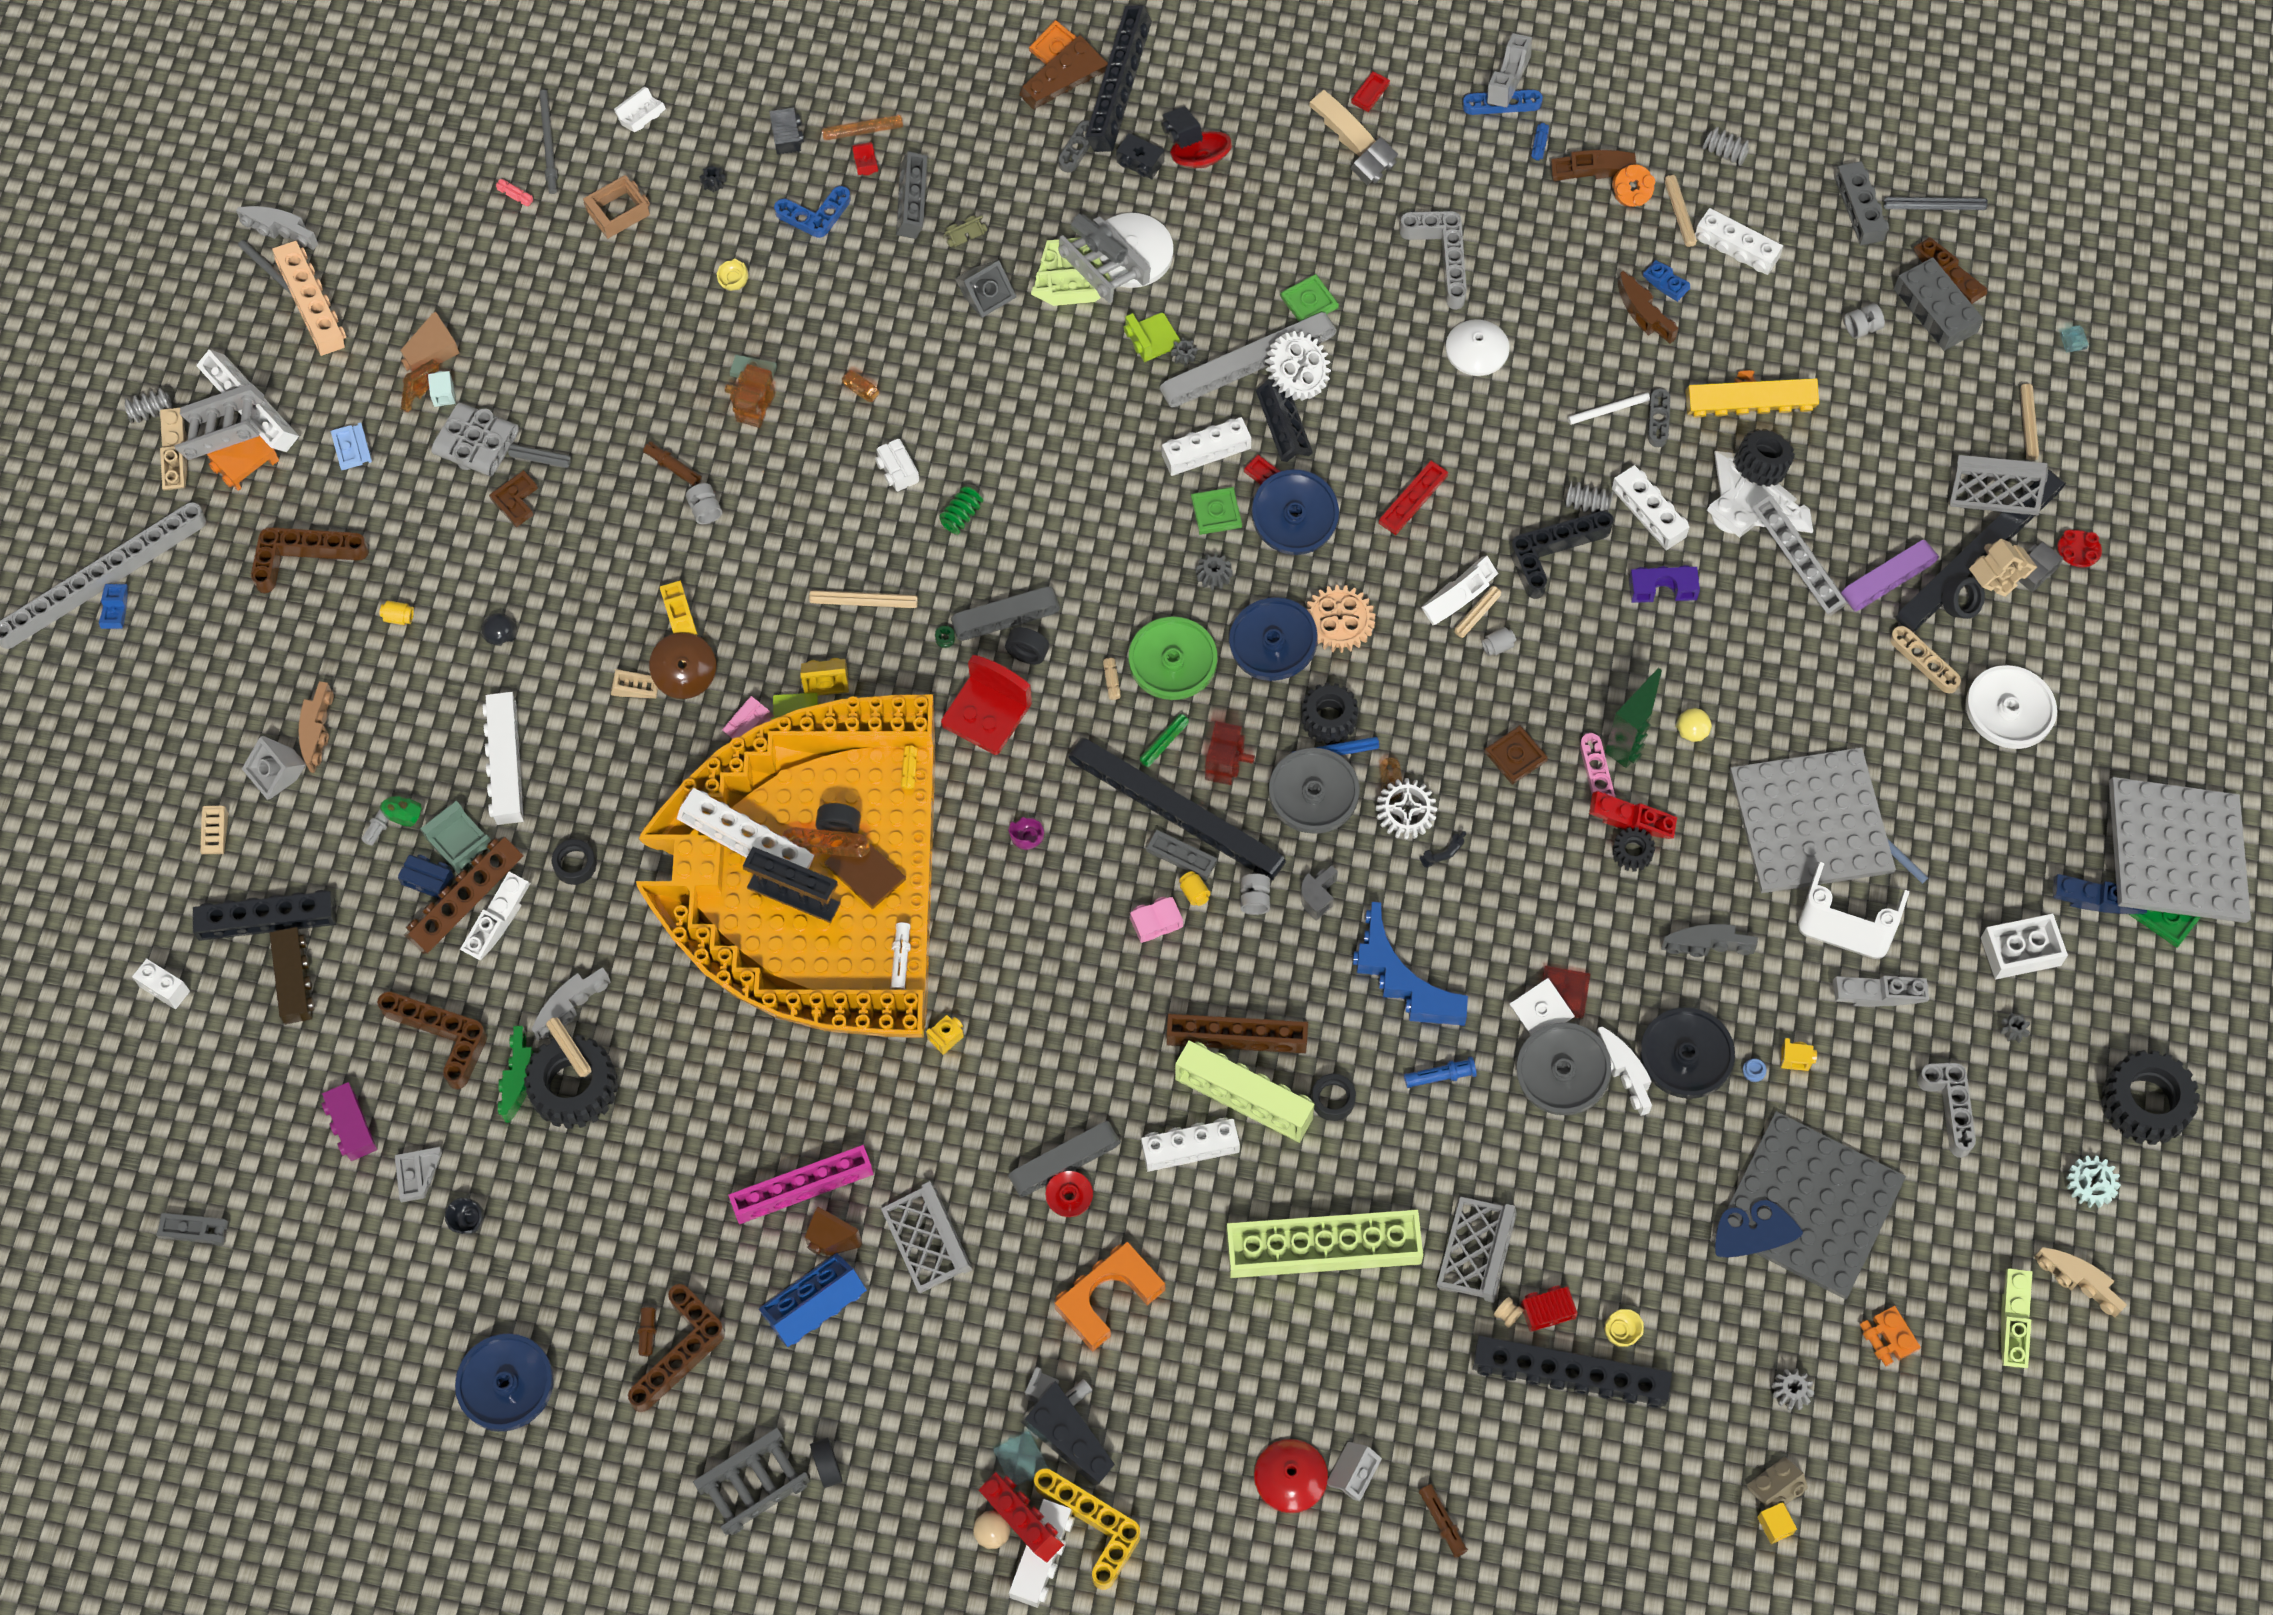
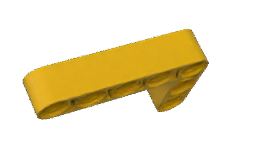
(1094, 1519)

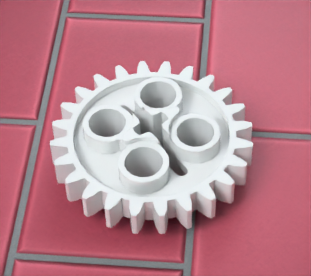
(1298, 365)

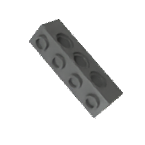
(911, 195)
(1861, 203)

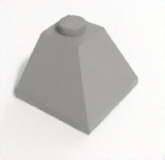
(272, 766)

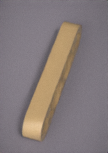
(1928, 657)

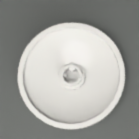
(1147, 239)
(2011, 707)

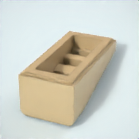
(625, 691)
(213, 815)

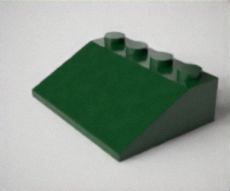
(1632, 723)

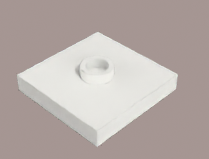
(1541, 1007)

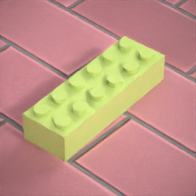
(1244, 1090)

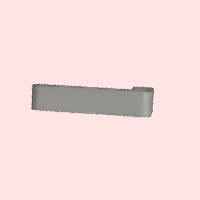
(1442, 229)

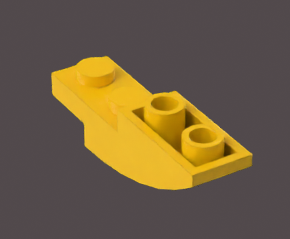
(677, 609)

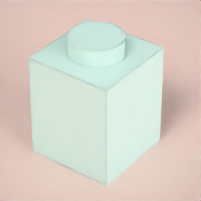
(441, 388)

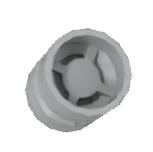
(1865, 320)
(703, 503)
(1255, 894)

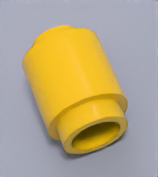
(397, 613)
(1194, 888)

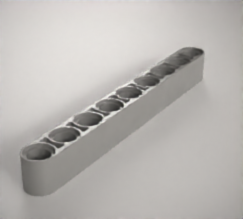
(1238, 362)

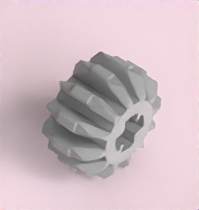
(1782, 1389)

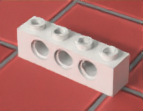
(1666, 534)

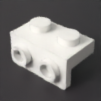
(639, 110)

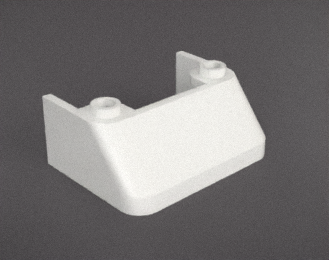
(1845, 930)

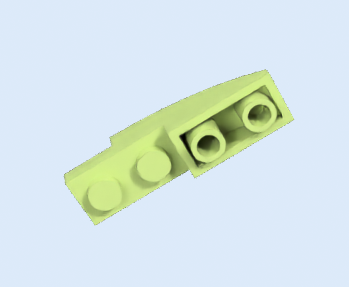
(2015, 1318)

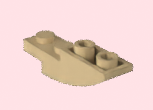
(173, 463)
(2072, 1271)

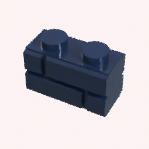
(425, 876)

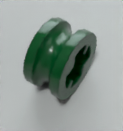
(944, 630)

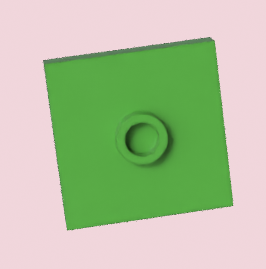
(1309, 298)
(1216, 510)

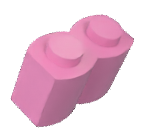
(1156, 919)

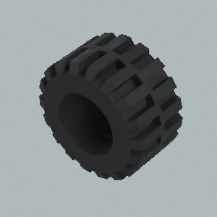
(1764, 457)
(1329, 729)

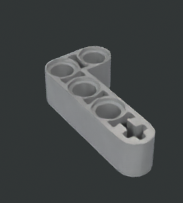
(1952, 1109)

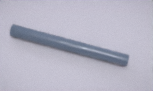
(1907, 863)

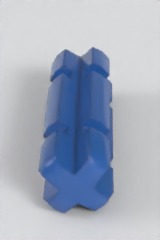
(1540, 141)

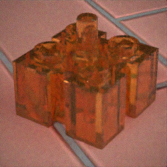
(752, 395)

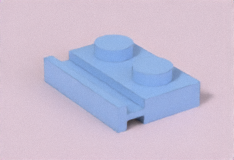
(351, 446)

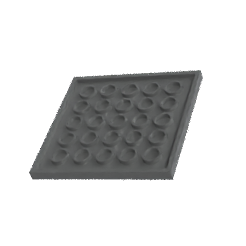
(1830, 1194)

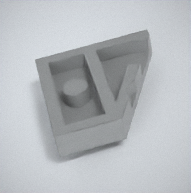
(416, 1172)

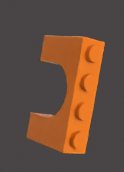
(1122, 1266)

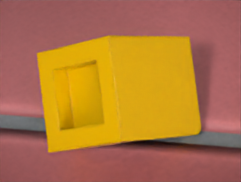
(1777, 1523)

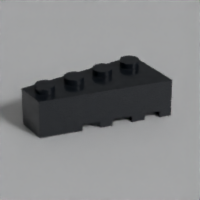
(1066, 1433)

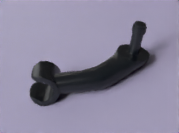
(1455, 844)

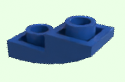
(1663, 279)

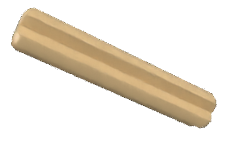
(1477, 611)
(568, 1047)

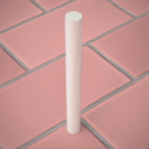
(1608, 408)

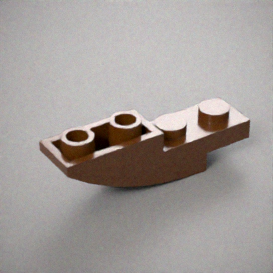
(1591, 163)
(1969, 286)
(1639, 305)

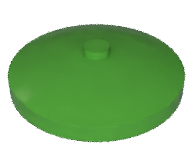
(1173, 658)

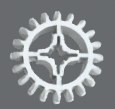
(1396, 809)

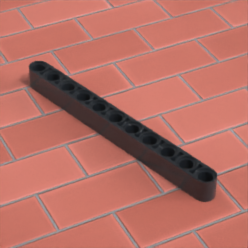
(2004, 527)
(1177, 808)

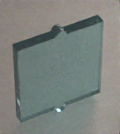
(1020, 1458)

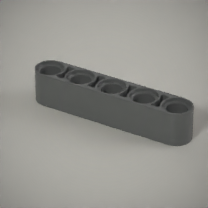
(1005, 613)
(1063, 1158)

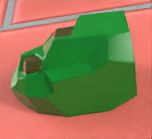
(401, 810)

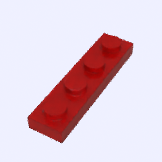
(1413, 497)

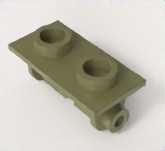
(957, 233)

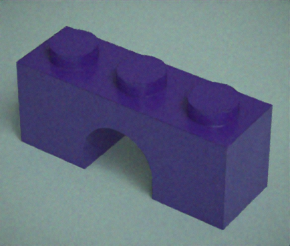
(1681, 580)

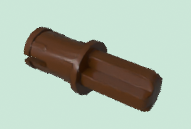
(646, 1331)

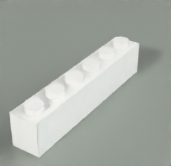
(504, 758)

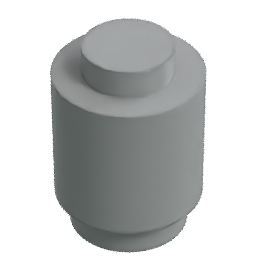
(1498, 641)

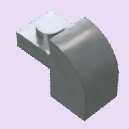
(1314, 894)

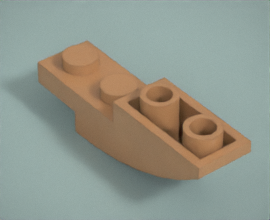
(311, 726)

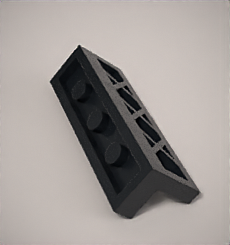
(1280, 421)

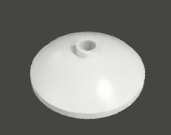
(1475, 356)

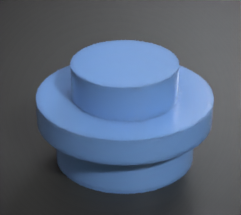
(1754, 1070)

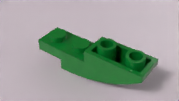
(512, 1081)

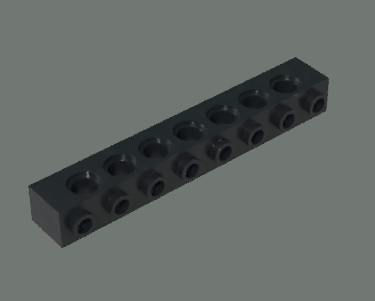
(1118, 78)
(1657, 1380)

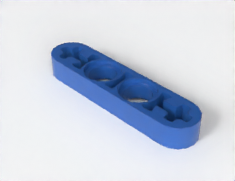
(1527, 95)

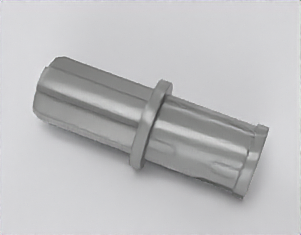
(375, 828)

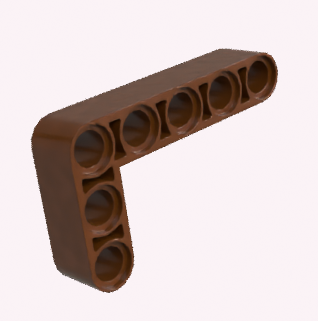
(301, 548)
(440, 1027)
(681, 1351)

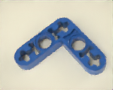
(814, 219)

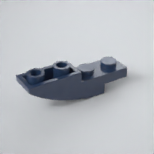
(2090, 895)

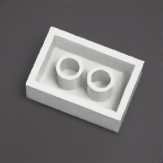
(2024, 946)

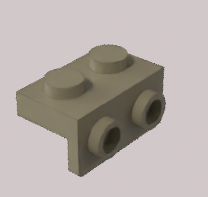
(1778, 1484)

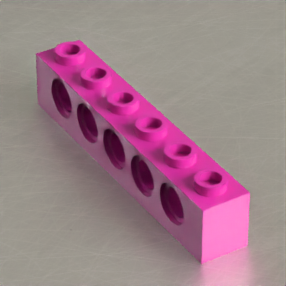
(801, 1184)

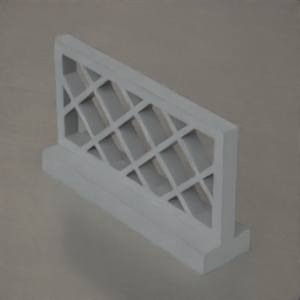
(2001, 470)
(941, 1223)
(1497, 1254)

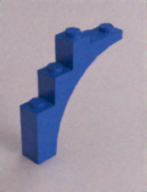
(1422, 1000)

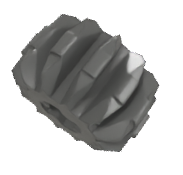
(1212, 579)

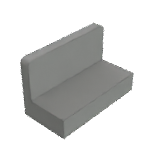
(1354, 1470)

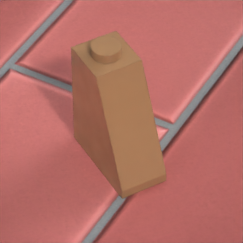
(429, 343)

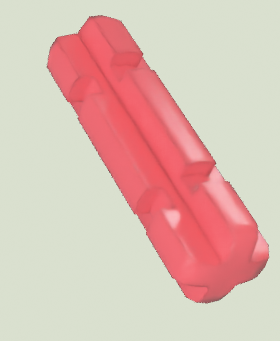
(514, 192)

